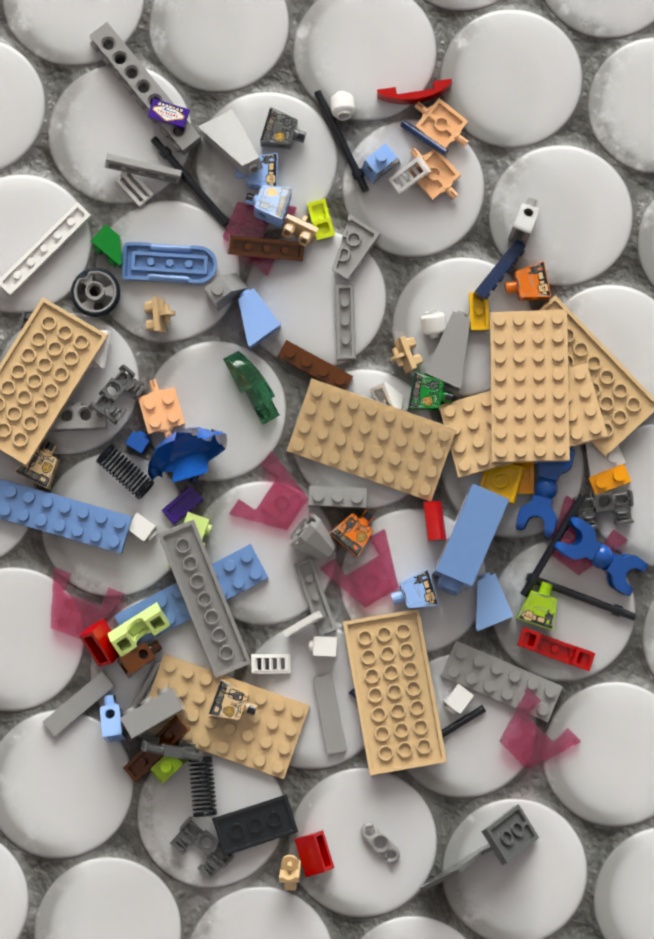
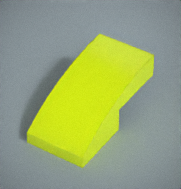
(321, 219)

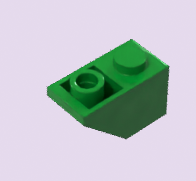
(109, 244)

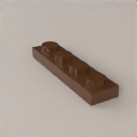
(265, 248)
(314, 366)
(144, 761)

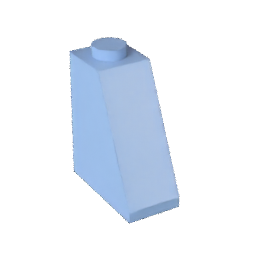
(256, 318)
(490, 602)

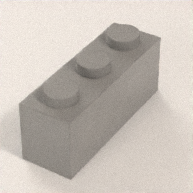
(337, 497)

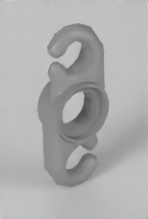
(371, 841)

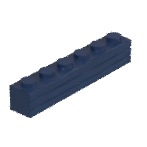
(502, 267)

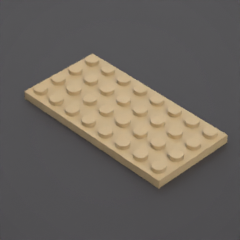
(42, 376)
(529, 386)
(619, 394)
(472, 419)
(371, 440)
(394, 692)
(257, 741)

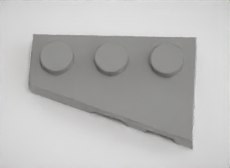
(354, 247)

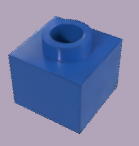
(138, 442)

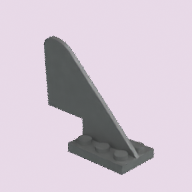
(505, 836)

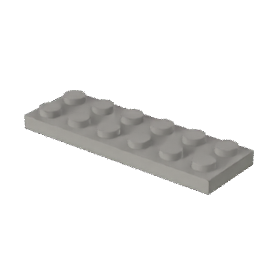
(499, 679)

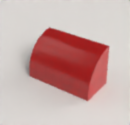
(434, 521)
(99, 644)
(314, 853)

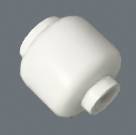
(342, 105)
(433, 323)

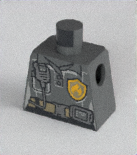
(280, 130)

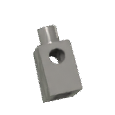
(524, 221)

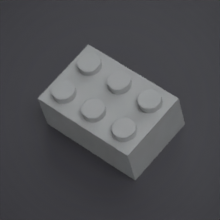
(152, 712)

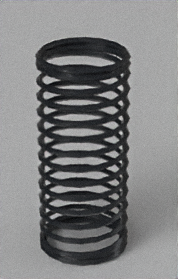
(143, 489)
(206, 759)

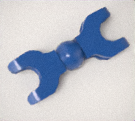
(544, 489)
(600, 556)

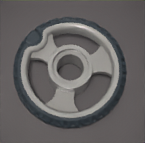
(86, 278)

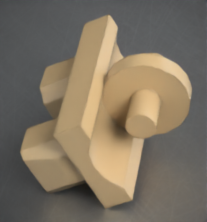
(300, 228)
(161, 315)
(403, 354)
(290, 872)

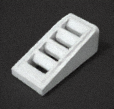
(421, 163)
(254, 663)

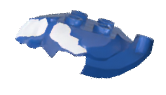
(184, 453)

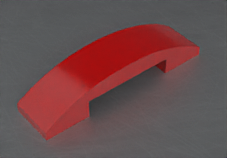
(390, 95)
(555, 649)

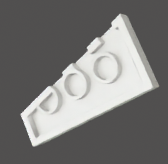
(598, 463)

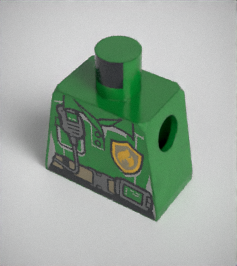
(427, 393)

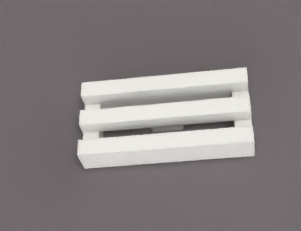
(145, 198)
(304, 623)

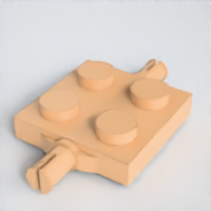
(441, 123)
(441, 175)
(161, 410)

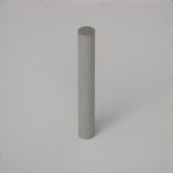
(146, 684)

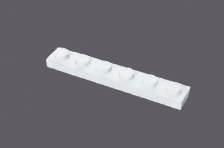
(44, 249)

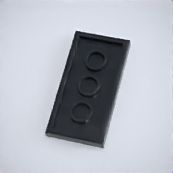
(255, 825)

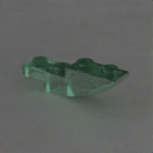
(254, 384)

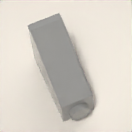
(224, 290)

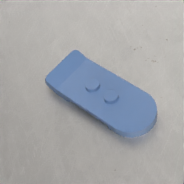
(168, 263)

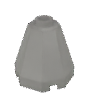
(312, 538)

